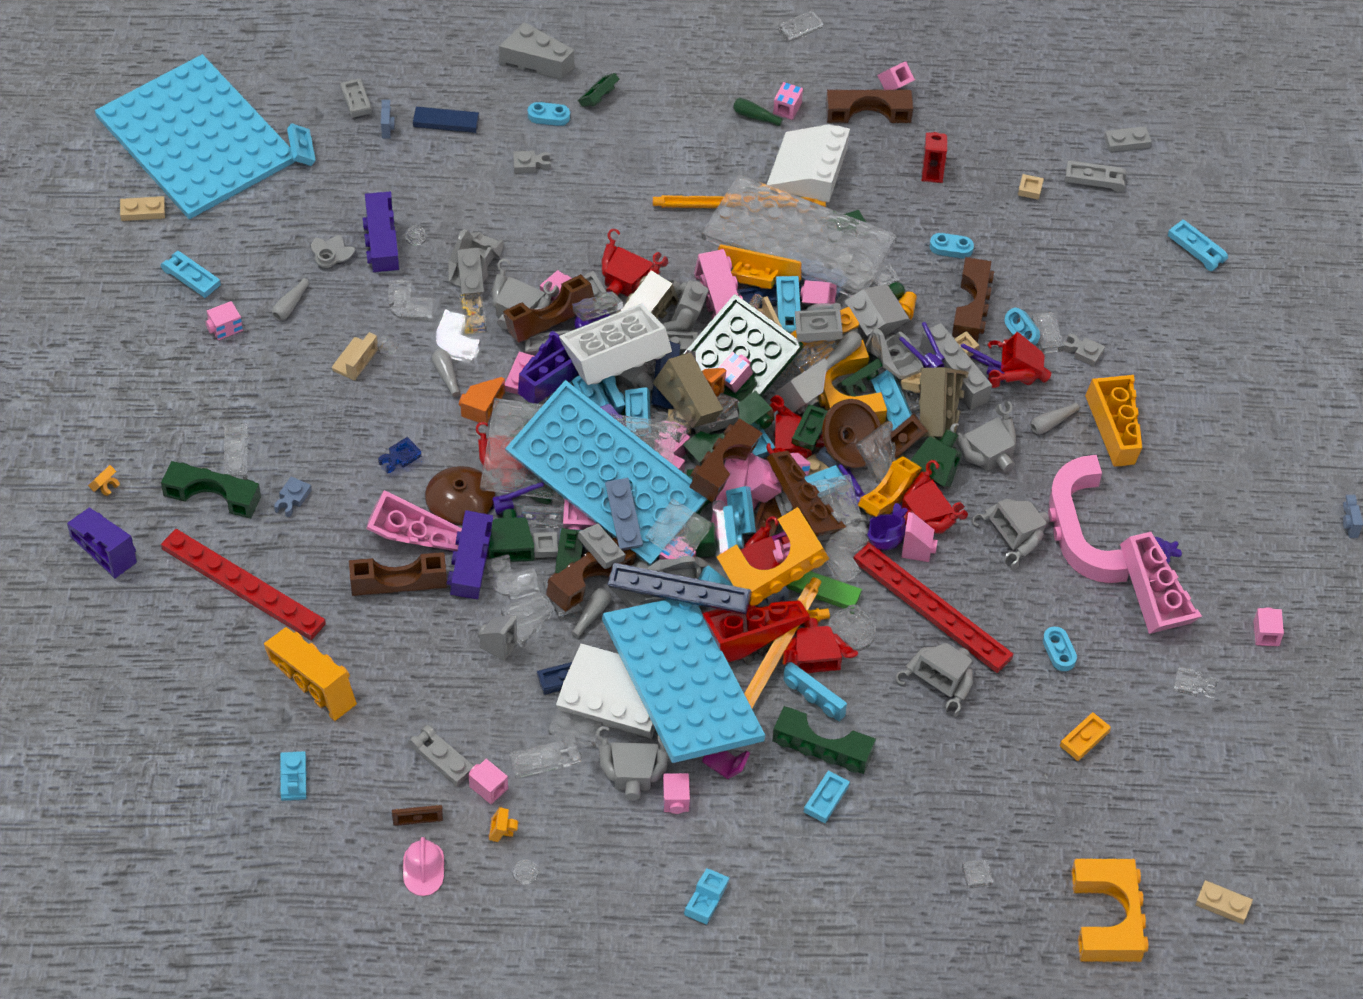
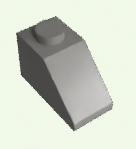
(499, 636)

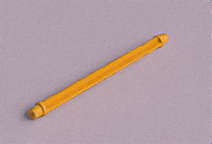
(700, 201)
(778, 647)

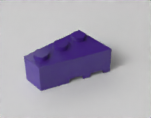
(381, 232)
(546, 371)
(103, 541)
(471, 555)

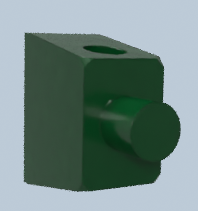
(943, 453)
(512, 537)

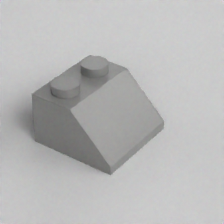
(877, 309)
(804, 388)

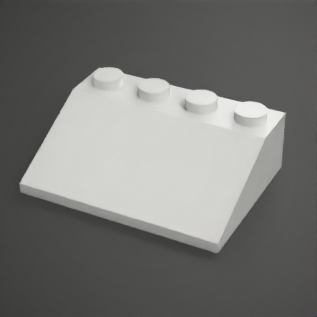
(810, 161)
(616, 344)
(604, 692)

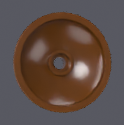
(856, 422)
(450, 501)

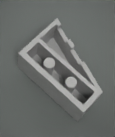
(537, 51)

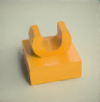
(103, 479)
(502, 825)

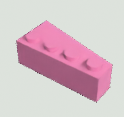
(715, 274)
(1156, 585)

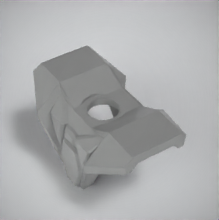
(488, 248)
(903, 364)
(683, 566)

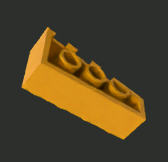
(1116, 417)
(312, 671)

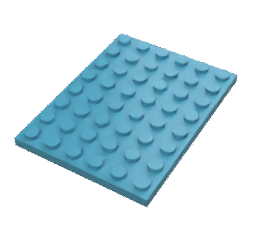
(195, 136)

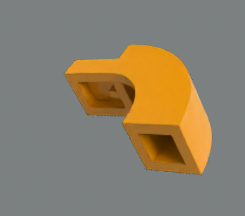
(891, 489)

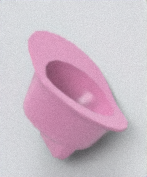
(423, 867)

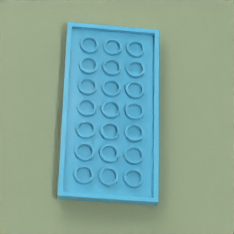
(581, 447)
(682, 679)

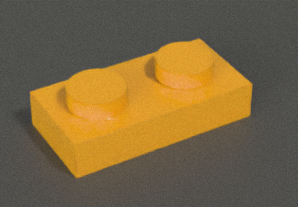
(1085, 736)

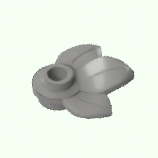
(331, 251)

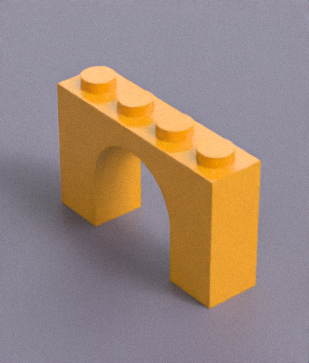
(850, 365)
(803, 557)
(1120, 880)

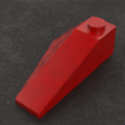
(745, 633)

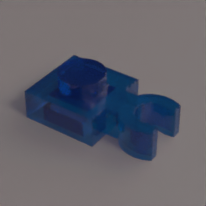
(400, 453)

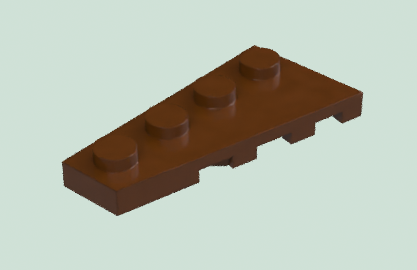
(803, 494)

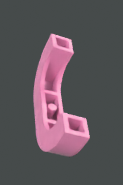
(1081, 556)

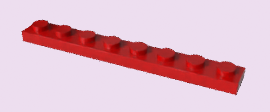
(243, 584)
(933, 608)

